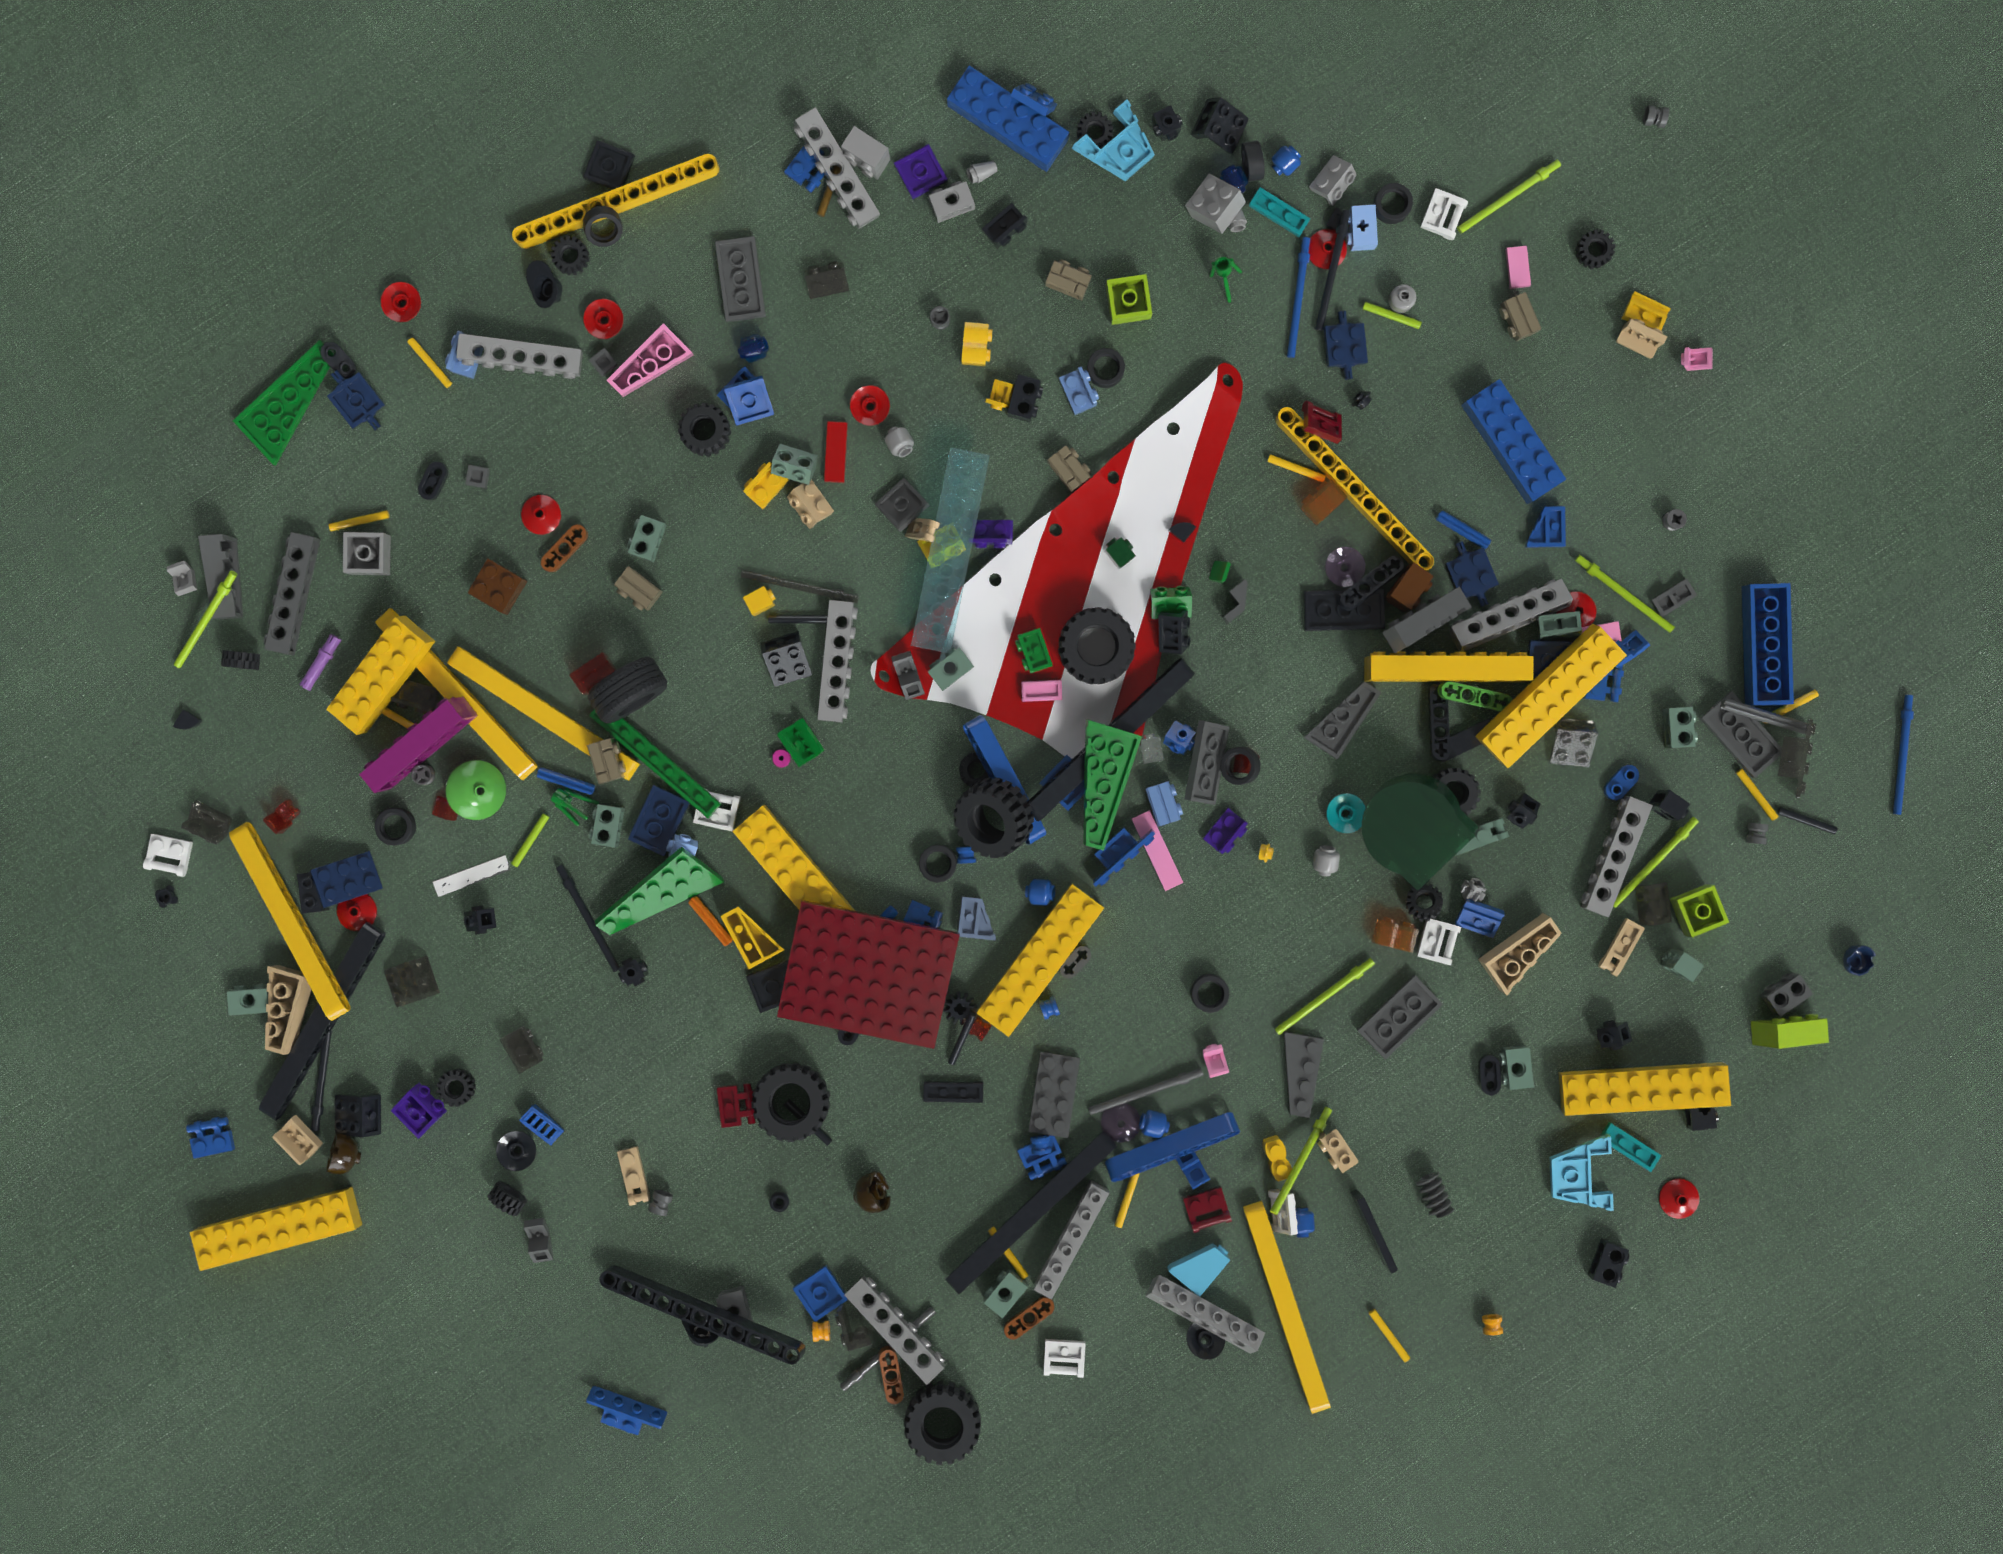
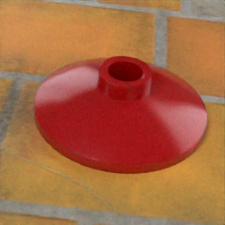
(1318, 254)
(394, 295)
(596, 312)
(869, 395)
(548, 521)
(1587, 607)
(366, 912)
(1670, 1195)

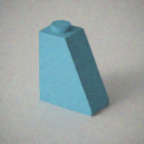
(1200, 1267)

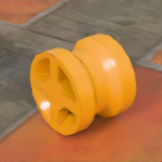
(1492, 1324)
(821, 1331)

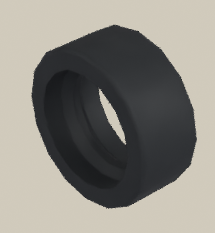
(1253, 160)
(1402, 191)
(602, 212)
(1108, 352)
(1226, 770)
(379, 826)
(937, 878)
(1224, 989)

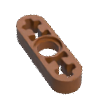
(555, 548)
(1014, 1320)
(894, 1366)

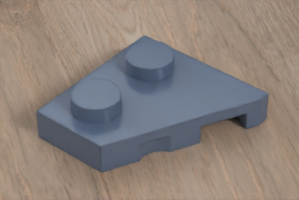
(974, 920)

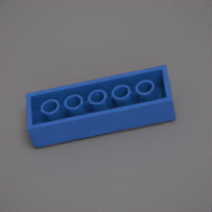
(1007, 119)
(1513, 441)
(1767, 644)

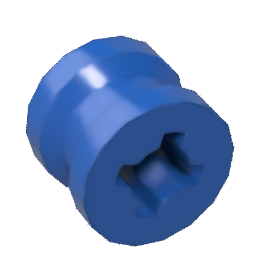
(965, 855)
(1049, 1007)
(1040, 1144)

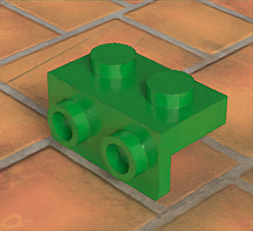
(1170, 600)
(1034, 651)
(800, 742)

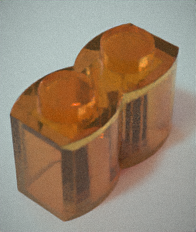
(1323, 502)
(1395, 935)

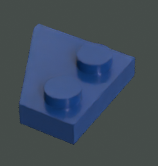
(1548, 529)

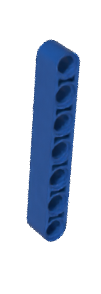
(996, 762)
(1172, 1147)

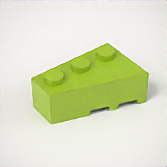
(1790, 1032)

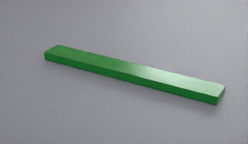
(661, 765)

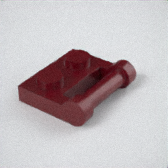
(1322, 422)
(1204, 1203)

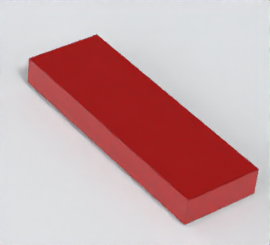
(836, 452)

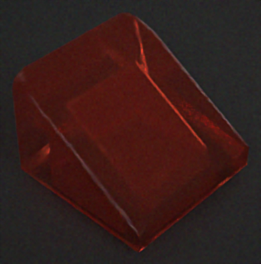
(1242, 764)
(443, 810)
(276, 824)

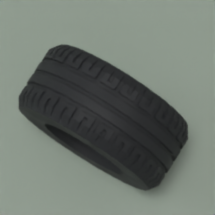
(627, 689)

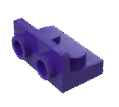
(993, 533)
(1225, 831)

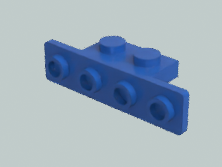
(1118, 850)
(625, 1412)

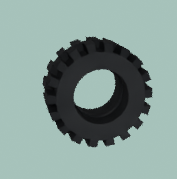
(700, 413)
(1468, 784)

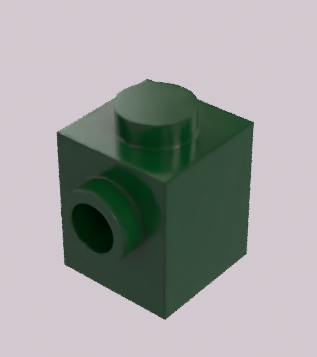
(1119, 551)

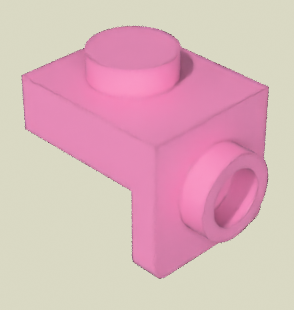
(1697, 358)
(1215, 1060)

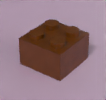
(497, 586)
(1408, 588)

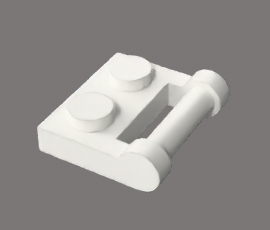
(1437, 213)
(722, 818)
(168, 848)
(1432, 940)
(1285, 1220)
(1064, 1351)

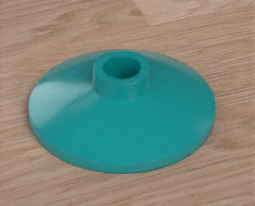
(1355, 808)

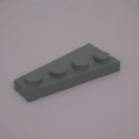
(1341, 723)
(1302, 1065)

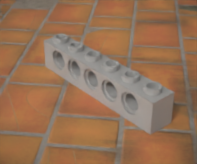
(813, 121)
(469, 343)
(1554, 589)
(836, 610)
(1640, 812)
(1071, 1239)
(1205, 1314)
(925, 1371)

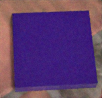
(920, 171)

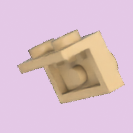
(1641, 338)
(809, 504)
(297, 1140)
(1339, 1151)

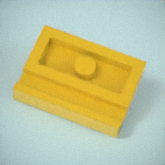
(1646, 310)

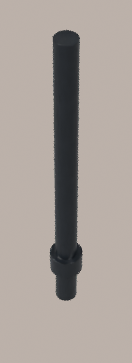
(1341, 231)
(569, 884)
(317, 1109)

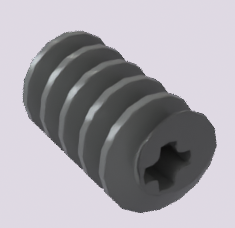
(1435, 1194)

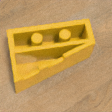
(749, 938)

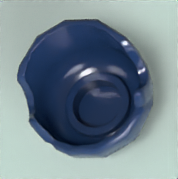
(1858, 959)

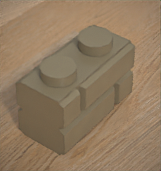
(1068, 279)
(1520, 317)
(1069, 468)
(638, 589)
(606, 760)

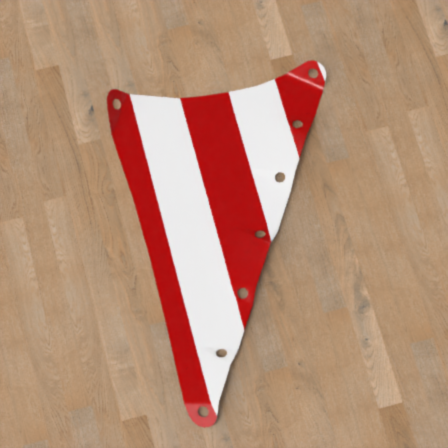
(1054, 577)

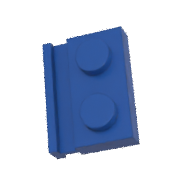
(1479, 918)

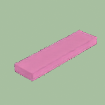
(1158, 852)

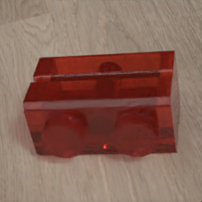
(592, 672)

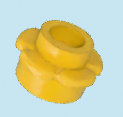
(1265, 852)

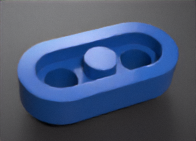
(1621, 781)

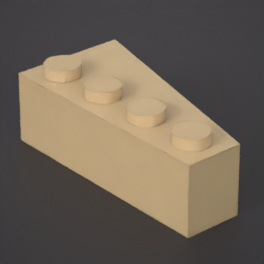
(1519, 952)
(286, 1008)

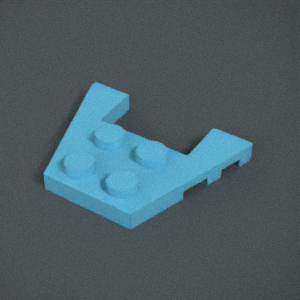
(1125, 152)
(1572, 1174)

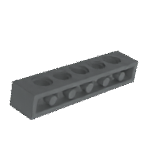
(300, 586)

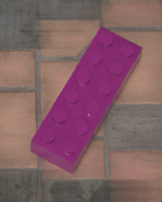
(418, 744)

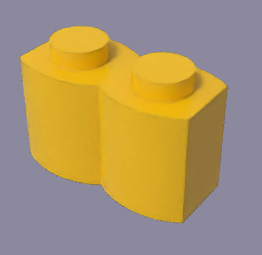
(975, 344)
(1276, 1153)

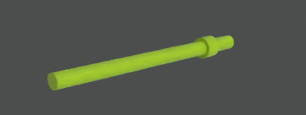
(1540, 175)
(1594, 570)
(222, 590)
(1681, 834)
(1356, 973)
(1318, 1127)

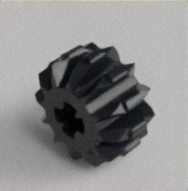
(964, 1002)

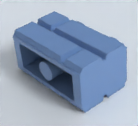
(1163, 803)

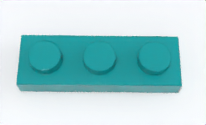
(1279, 212)
(1631, 1147)

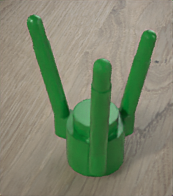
(1223, 269)
(562, 800)

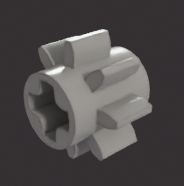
(1473, 889)

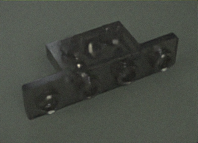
(1794, 757)

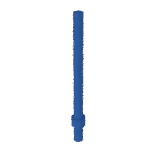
(1303, 259)
(1906, 716)

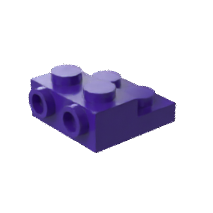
(419, 1110)

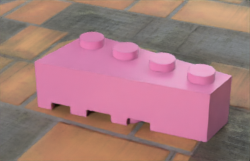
(650, 360)

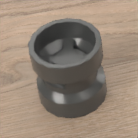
(1655, 116)
(940, 314)
(1755, 837)
(660, 1203)

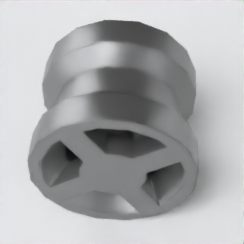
(1669, 521)
(418, 774)

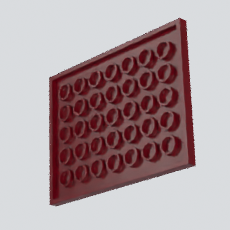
(868, 974)

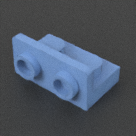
(455, 366)
(1078, 390)

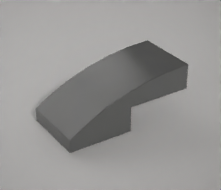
(1674, 597)

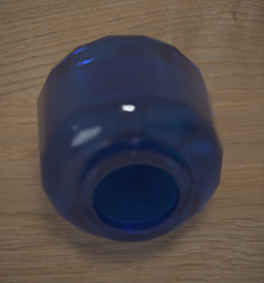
(1235, 176)
(753, 348)

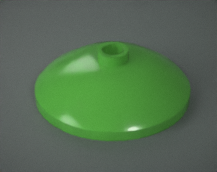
(463, 786)

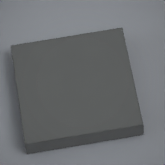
(902, 504)

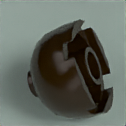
(343, 1154)
(871, 1193)

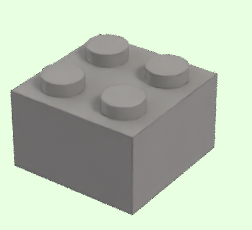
(865, 153)
(1215, 203)
(366, 553)

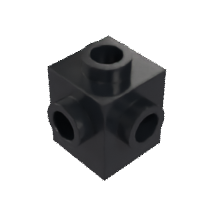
(1166, 124)
(1523, 811)
(479, 919)
(639, 967)
(1613, 1034)

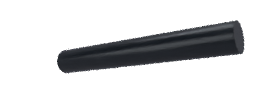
(797, 618)
(1807, 820)
(962, 1038)
(799, 1114)

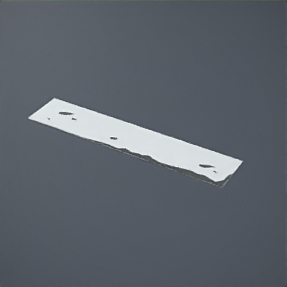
(471, 876)

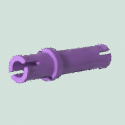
(324, 655)

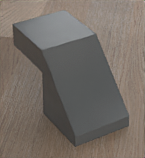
(1238, 595)
(908, 675)
(539, 1240)

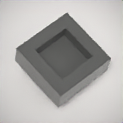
(603, 362)
(477, 476)

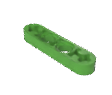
(1475, 695)

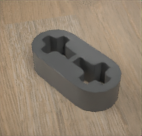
(1078, 965)

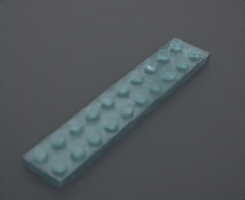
(950, 550)

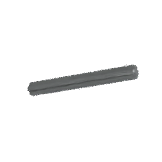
(1763, 715)

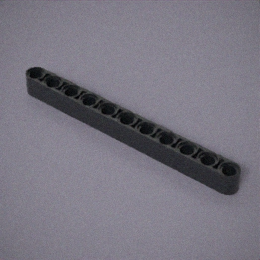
(1129, 720)
(310, 1040)
(1031, 1212)
(711, 1312)

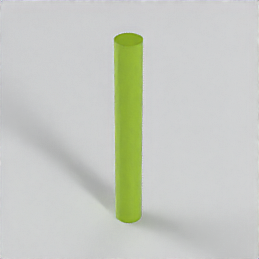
(1392, 315)
(530, 839)

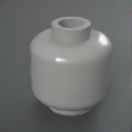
(1402, 298)
(899, 441)
(1326, 860)

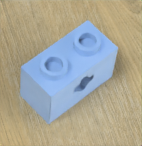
(1366, 217)

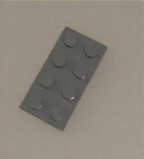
(740, 279)
(1742, 737)
(1205, 763)
(1399, 1017)
(1054, 1095)

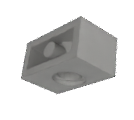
(945, 211)

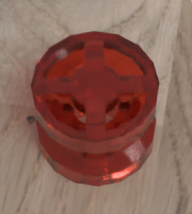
(287, 811)
(980, 1029)

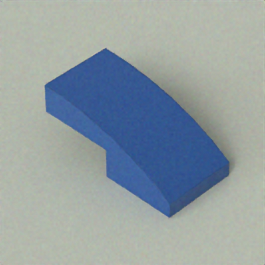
(1632, 646)
(1193, 1170)

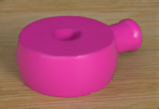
(785, 762)

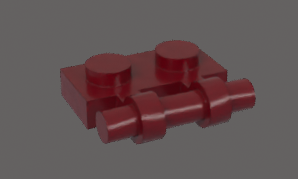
(730, 1105)

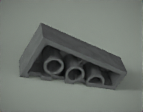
(220, 557)
(1425, 619)

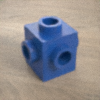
(1180, 738)

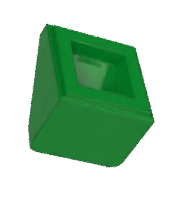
(1219, 571)

